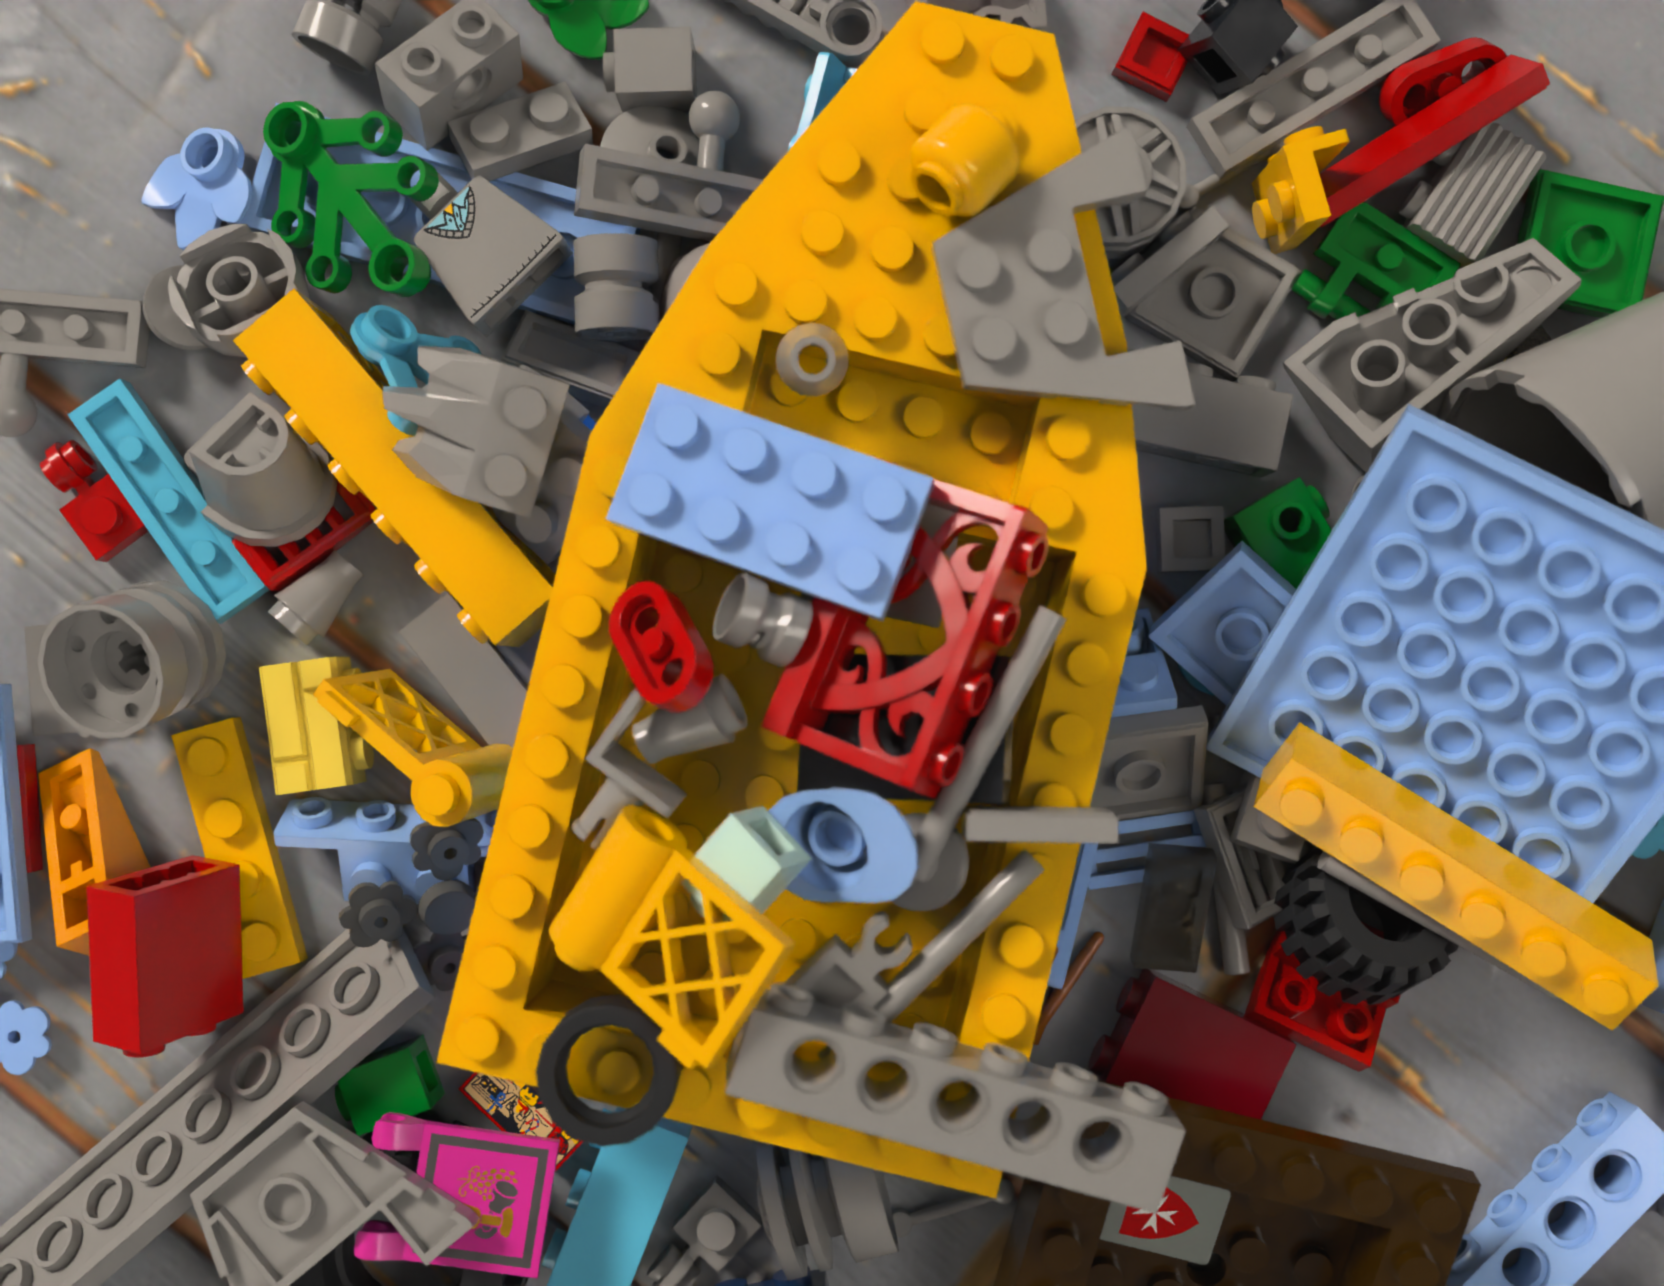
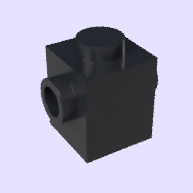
(1237, 41)

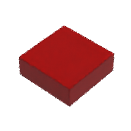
(1152, 57)

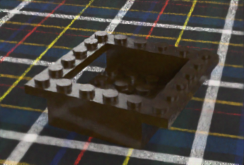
(1296, 1214)

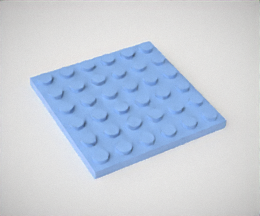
(1479, 650)

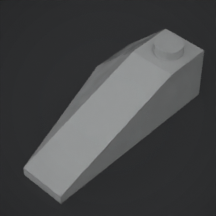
(1424, 343)

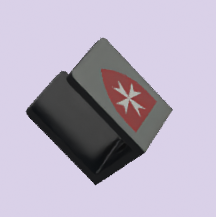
(1180, 1229)

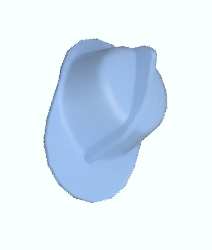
(855, 842)

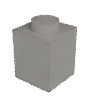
(652, 67)

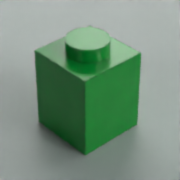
(389, 1081)

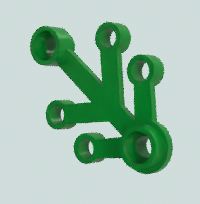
(300, 140)

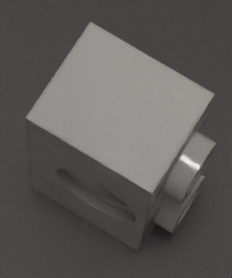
(450, 70)

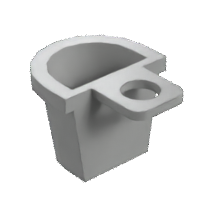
(261, 476)

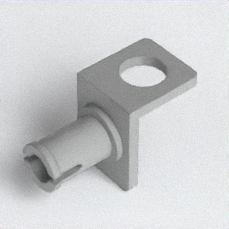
(627, 779)

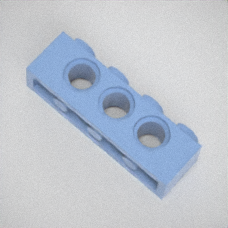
(1594, 1211)

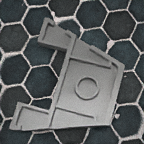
(1024, 295)
(306, 1192)

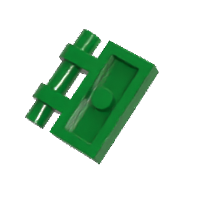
(1375, 254)

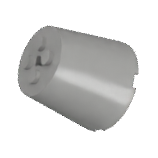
(1581, 408)

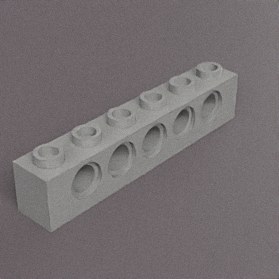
(1122, 1165)

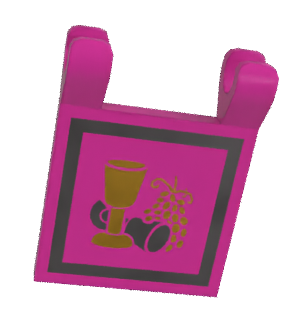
(492, 1172)

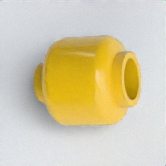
(964, 160)

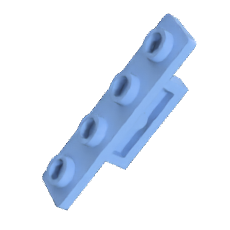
(369, 840)

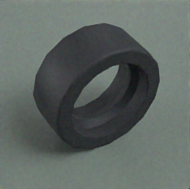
(573, 1114)

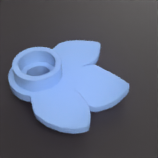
(202, 184)

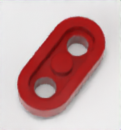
(1434, 76)
(666, 660)

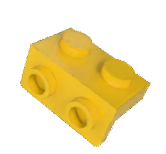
(1290, 190)

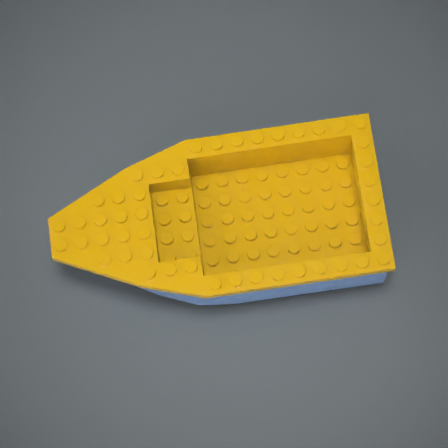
(849, 248)

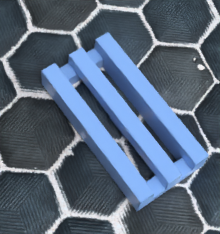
(1135, 874)

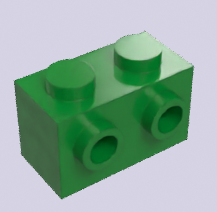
(1283, 528)

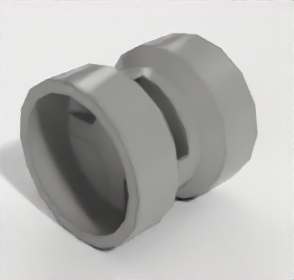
(762, 619)

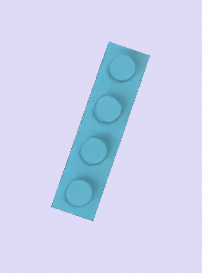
(166, 498)

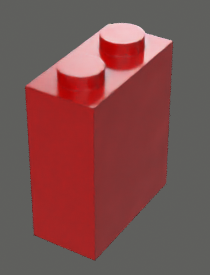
(165, 953)

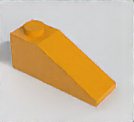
(84, 839)

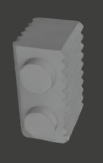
(1472, 192)

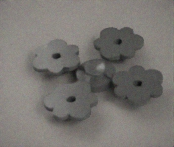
(443, 908)

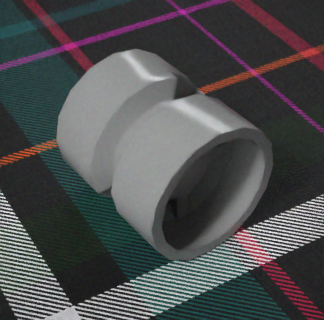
(343, 35)
(616, 283)

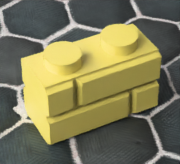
(304, 739)

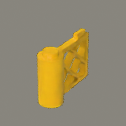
(448, 772)
(623, 898)

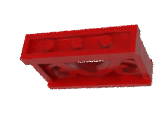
(818, 675)

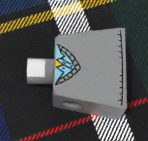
(487, 249)

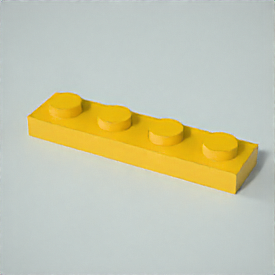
(238, 831)

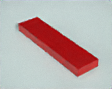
(1431, 132)

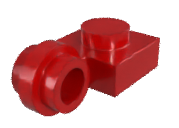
(100, 511)

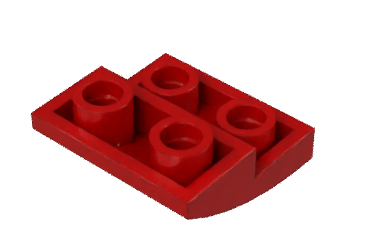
(1311, 1018)

